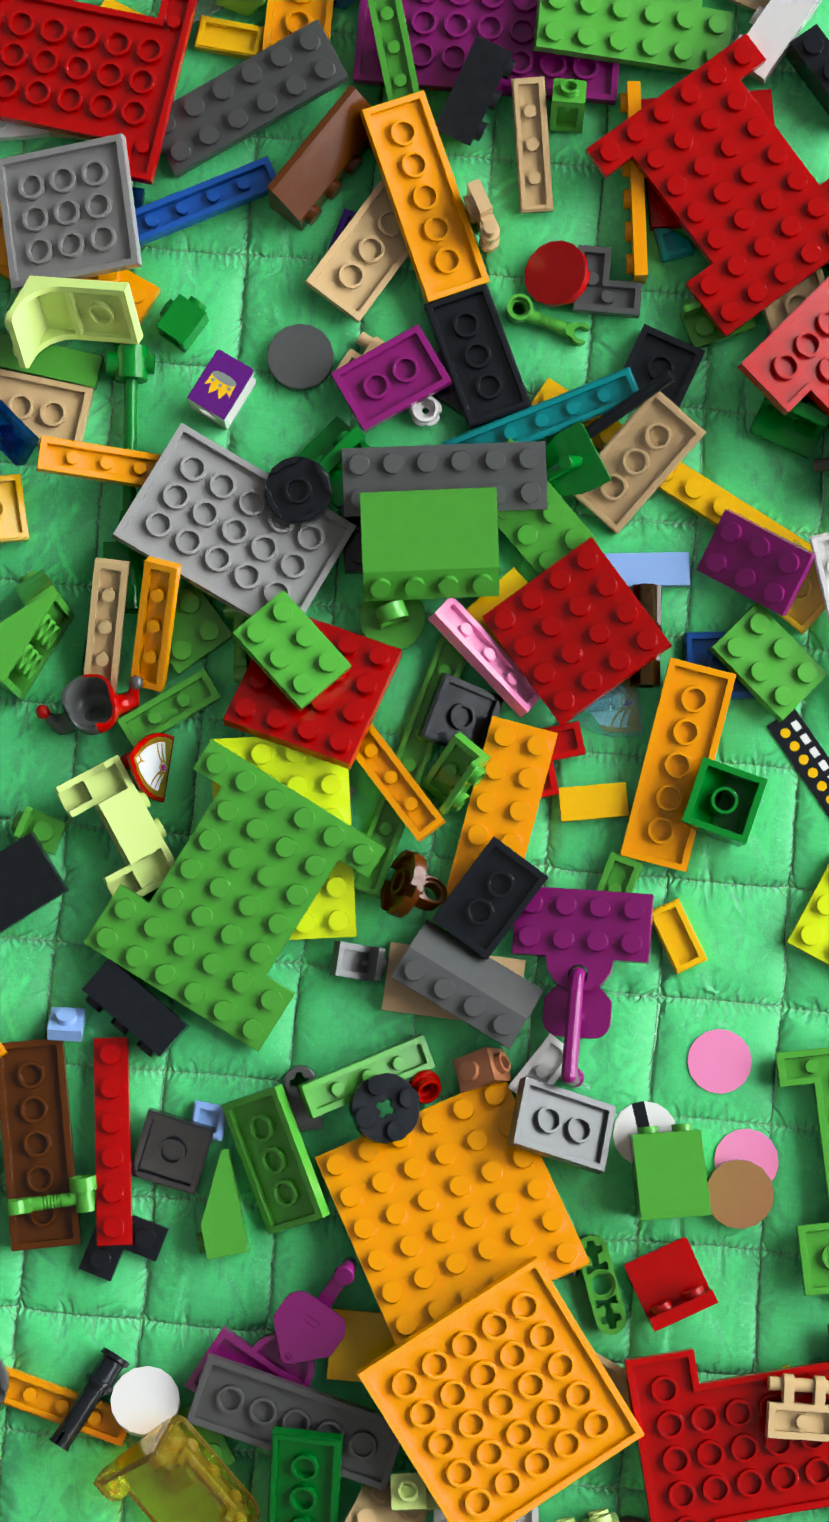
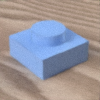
(66, 1024)

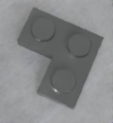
(605, 295)

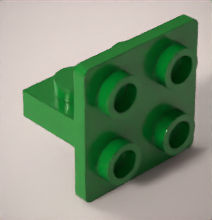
(796, 430)
(327, 452)

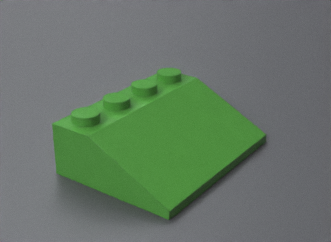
(429, 544)
(29, 640)

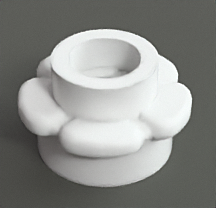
(431, 417)

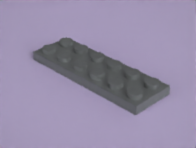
(251, 97)
(511, 467)
(251, 1402)

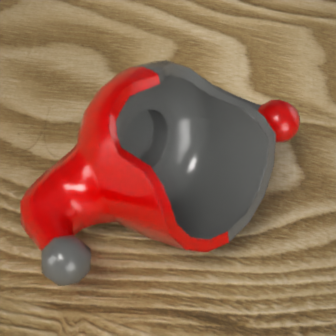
(91, 705)

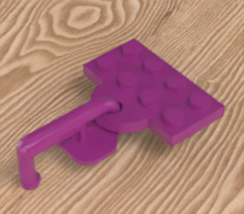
(589, 932)
(303, 1332)

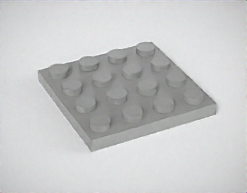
(69, 211)

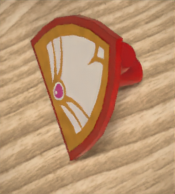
(151, 764)

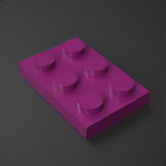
(391, 378)
(756, 562)

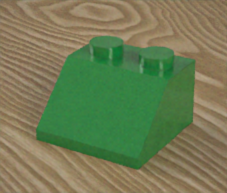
(723, 802)

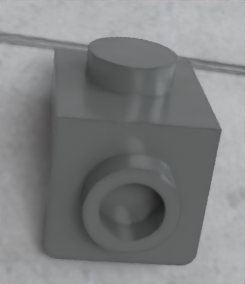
(358, 961)

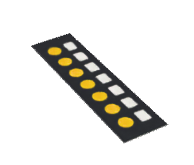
(804, 754)

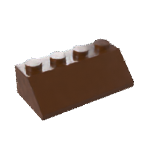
(321, 162)

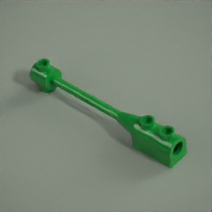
(130, 367)

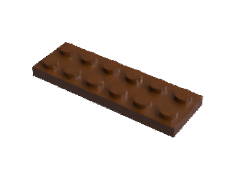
(37, 1141)

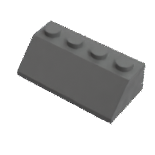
(467, 984)

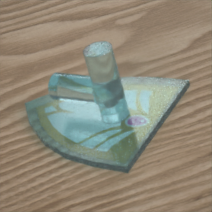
(615, 713)

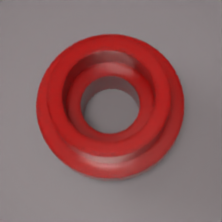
(427, 1085)

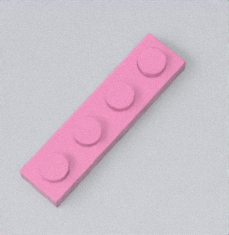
(484, 655)

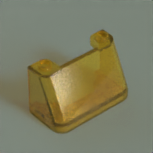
(177, 1478)

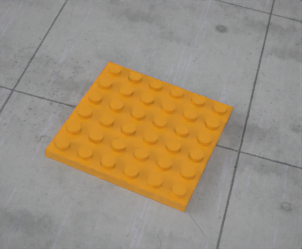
(448, 1208)
(501, 1400)

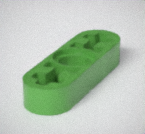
(616, 1307)

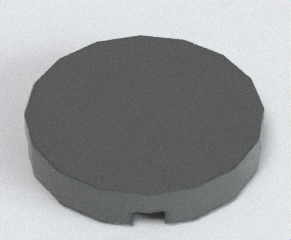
(300, 357)

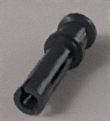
(97, 1384)

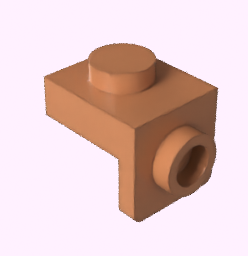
(482, 1068)

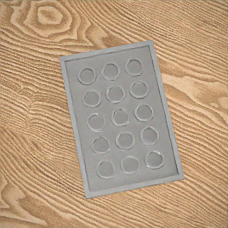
(214, 520)

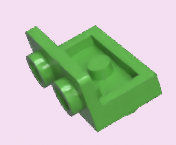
(455, 772)

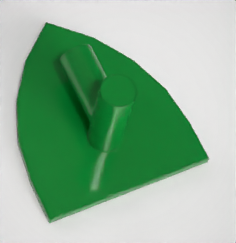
(574, 462)

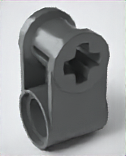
(296, 1103)

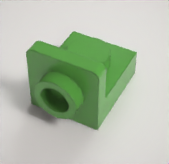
(568, 105)
(46, 828)

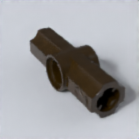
(651, 599)

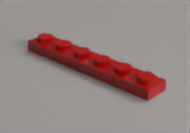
(113, 1142)

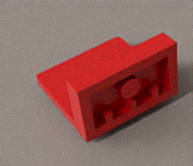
(670, 1284)

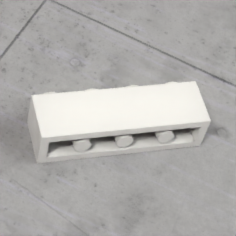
(775, 28)

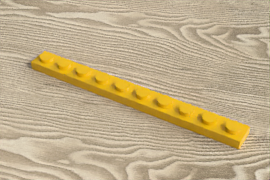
(686, 484)

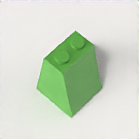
(669, 1173)

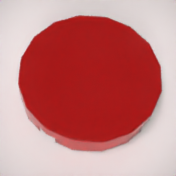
(557, 274)

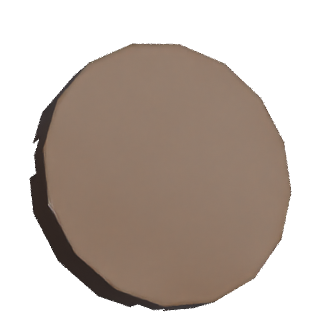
(740, 1193)

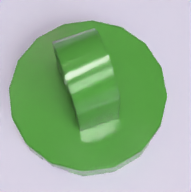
(393, 621)

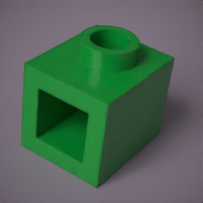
(182, 321)

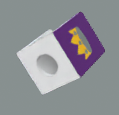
(222, 389)

